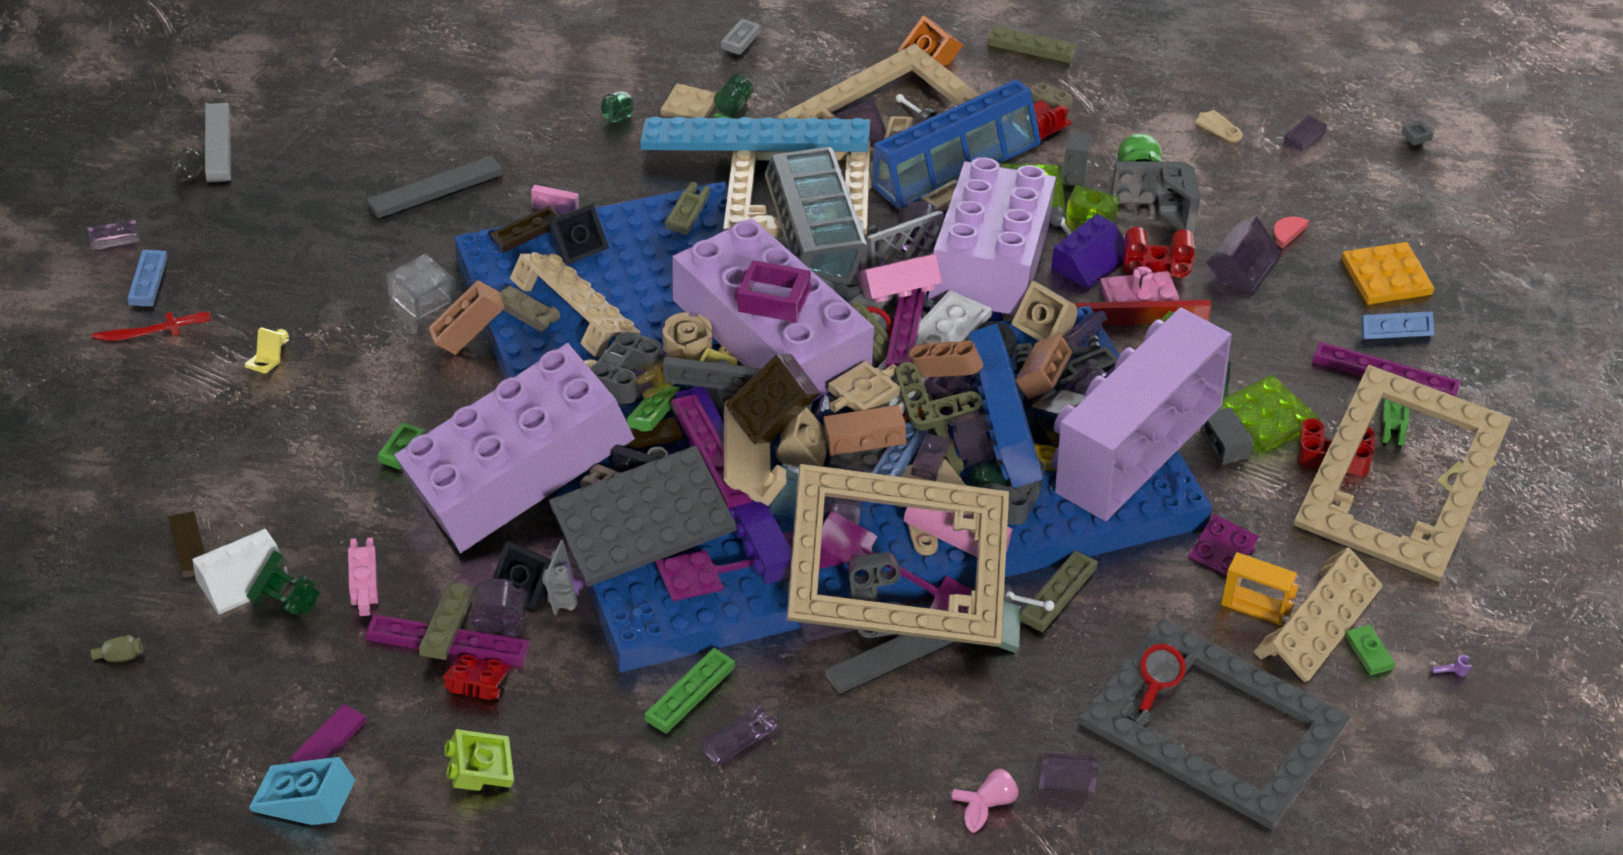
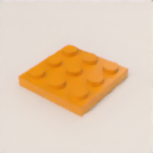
(1387, 273)

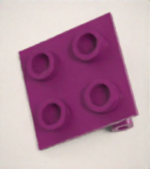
(1221, 542)

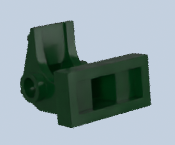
(273, 581)

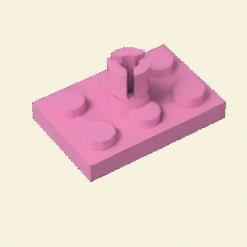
(1139, 287)

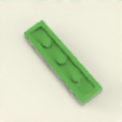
(689, 690)

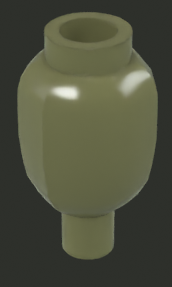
(118, 649)

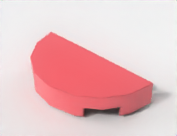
(1288, 229)

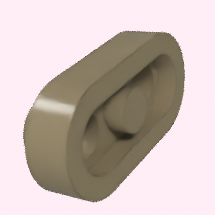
(1051, 95)

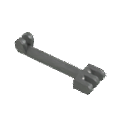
(1023, 350)

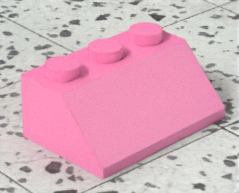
(899, 278)

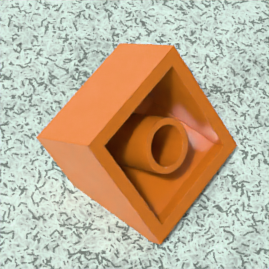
(933, 41)

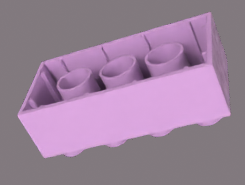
(994, 234)
(828, 333)
(1140, 412)
(514, 446)

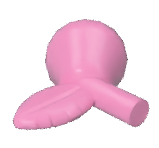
(996, 790)

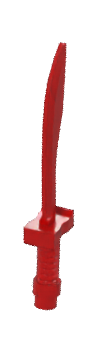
(171, 323)

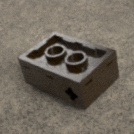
(772, 398)

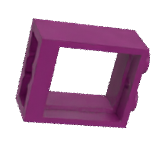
(771, 305)

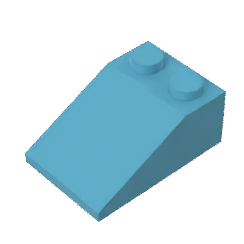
(305, 791)

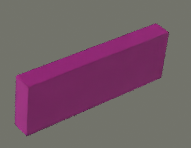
(330, 735)

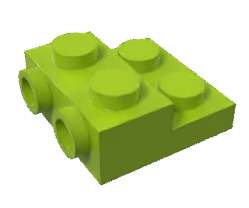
(479, 760)

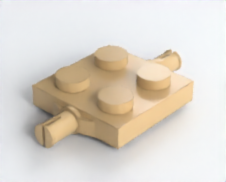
(864, 388)

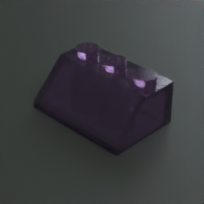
(1244, 255)

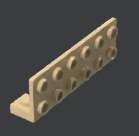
(603, 317)
(749, 464)
(1324, 615)

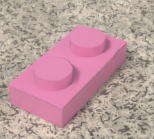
(559, 200)

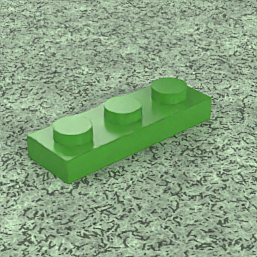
(652, 410)

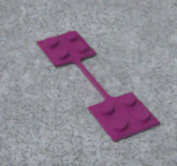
(848, 540)
(697, 575)

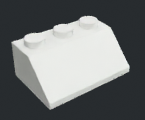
(232, 569)

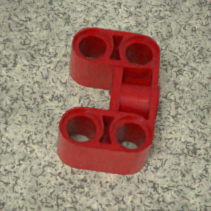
(1175, 259)
(1314, 446)

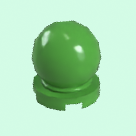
(1139, 148)

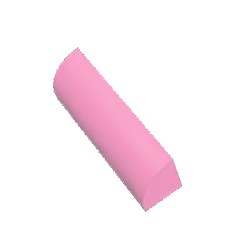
(941, 526)

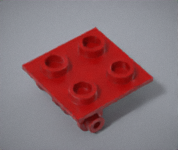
(1050, 119)
(480, 673)

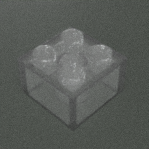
(421, 286)

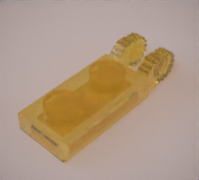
(656, 374)

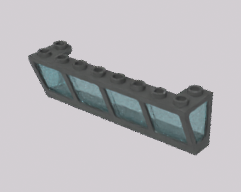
(816, 212)

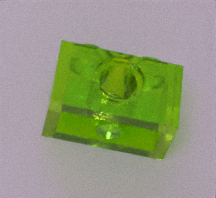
(1088, 202)

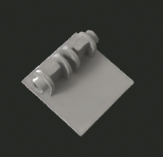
(559, 582)

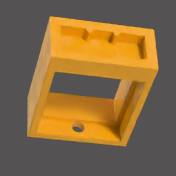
(1255, 602)

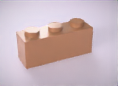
(466, 317)
(1043, 366)
(865, 430)

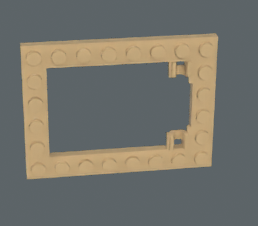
(909, 59)
(742, 179)
(988, 522)
(1412, 553)

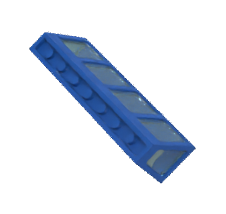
(935, 150)

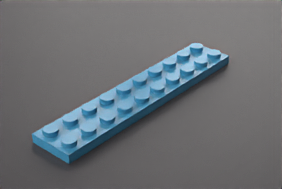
(755, 134)

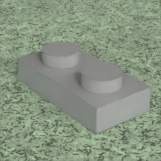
(740, 36)

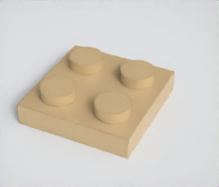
(688, 102)

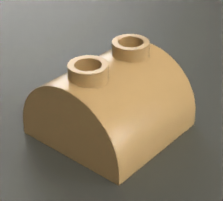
(1044, 313)
(803, 441)

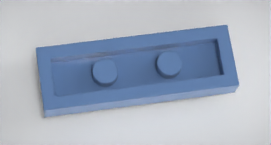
(147, 278)
(1397, 325)

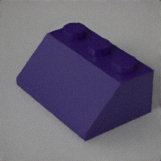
(1089, 252)

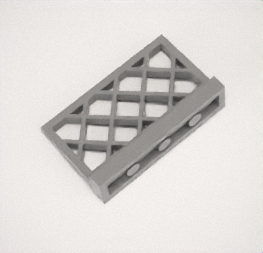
(905, 230)

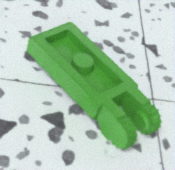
(1396, 418)

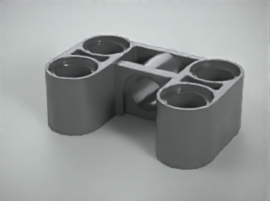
(626, 353)
(1020, 498)
(866, 586)

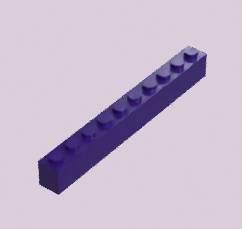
(754, 520)

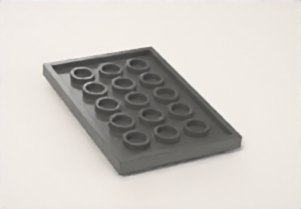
(642, 515)

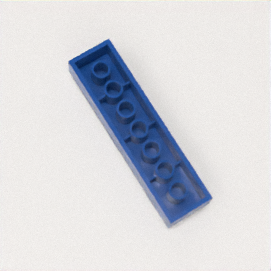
(1005, 409)

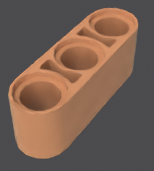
(946, 359)

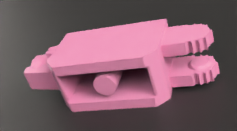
(363, 575)

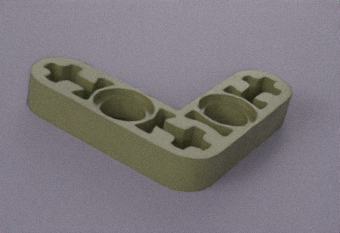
(931, 409)

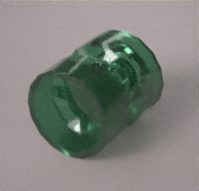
(733, 95)

